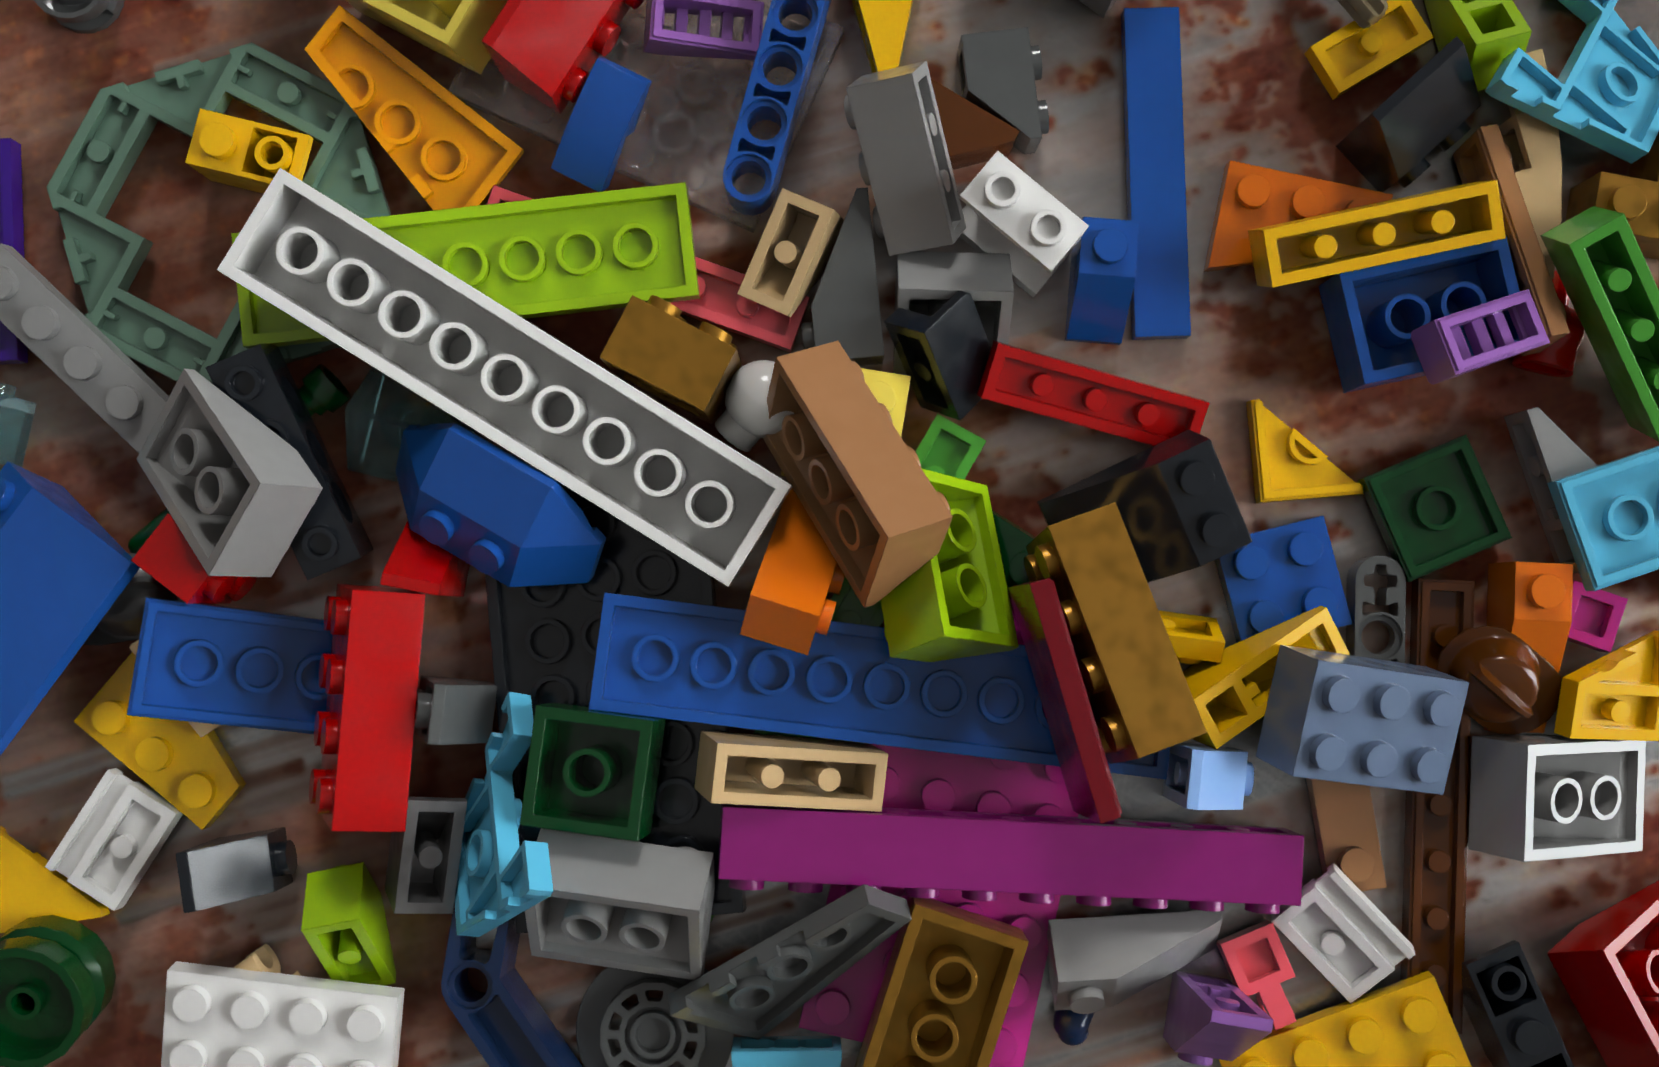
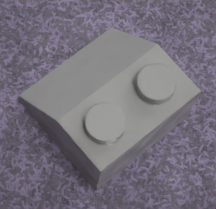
(932, 278)

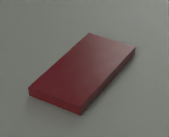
(1065, 700)

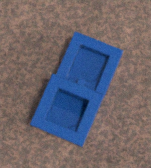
(600, 123)

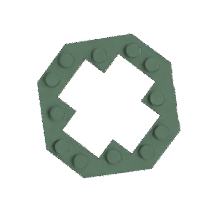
(107, 145)

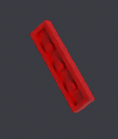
(1088, 396)

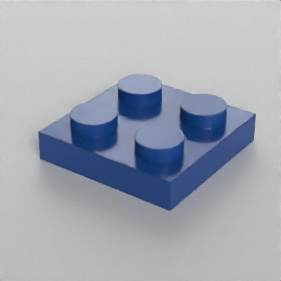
(1282, 577)

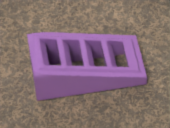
(680, 43)
(1445, 350)

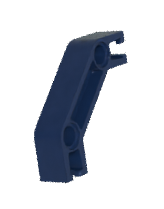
(507, 1018)

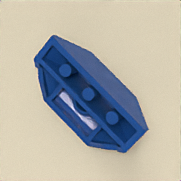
(493, 509)

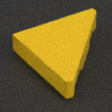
(1288, 464)
(35, 891)

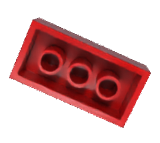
(368, 708)

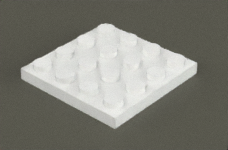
(277, 1020)

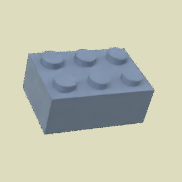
(1361, 720)

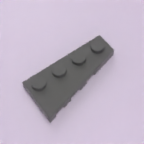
(791, 967)

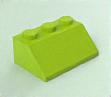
(961, 595)

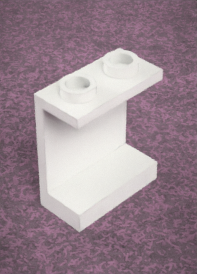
(1019, 218)

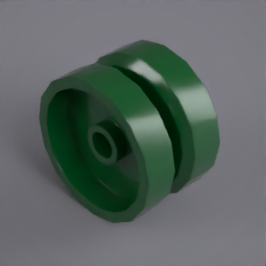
(51, 988)

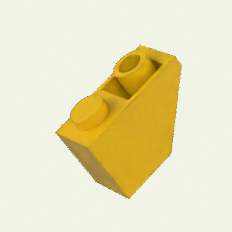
(245, 151)

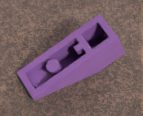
(1211, 1019)

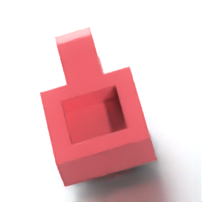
(1259, 966)

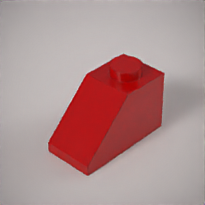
(424, 567)

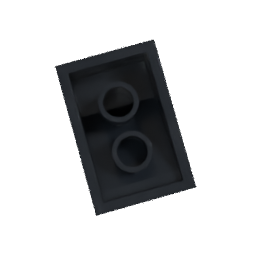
(1169, 501)

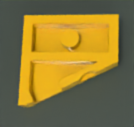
(1613, 695)

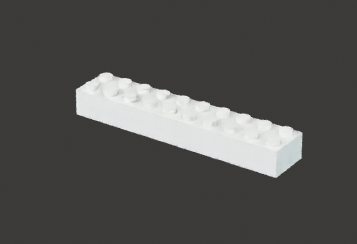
(504, 377)

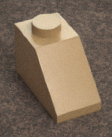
(791, 253)

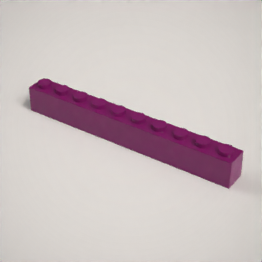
(1012, 855)

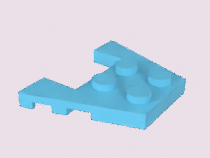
(1603, 91)
(494, 871)

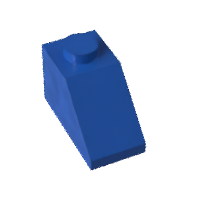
(1102, 281)

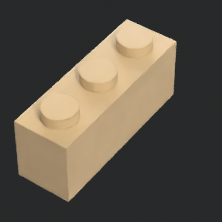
(790, 772)

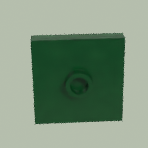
(1435, 508)

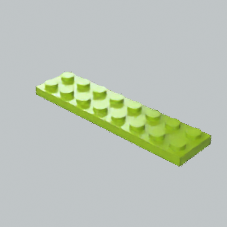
(536, 255)

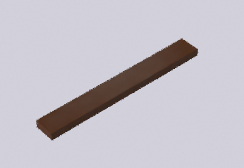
(1438, 823)

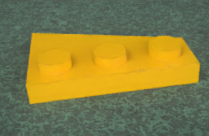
(164, 753)

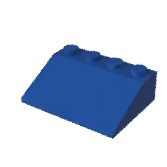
(54, 588)

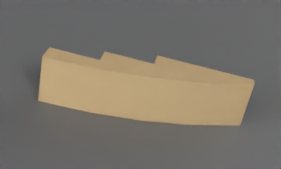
(1537, 167)

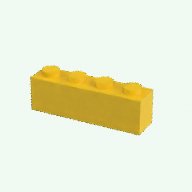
(1377, 234)

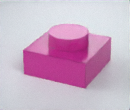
(1595, 617)

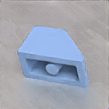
(1208, 777)

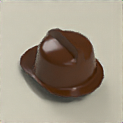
(1508, 681)

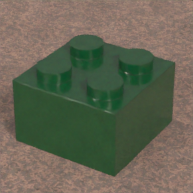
(592, 771)

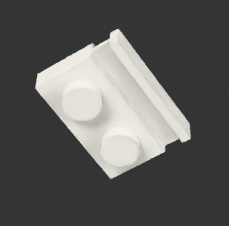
(114, 839)
(1343, 934)

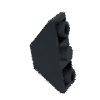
(1510, 1010)

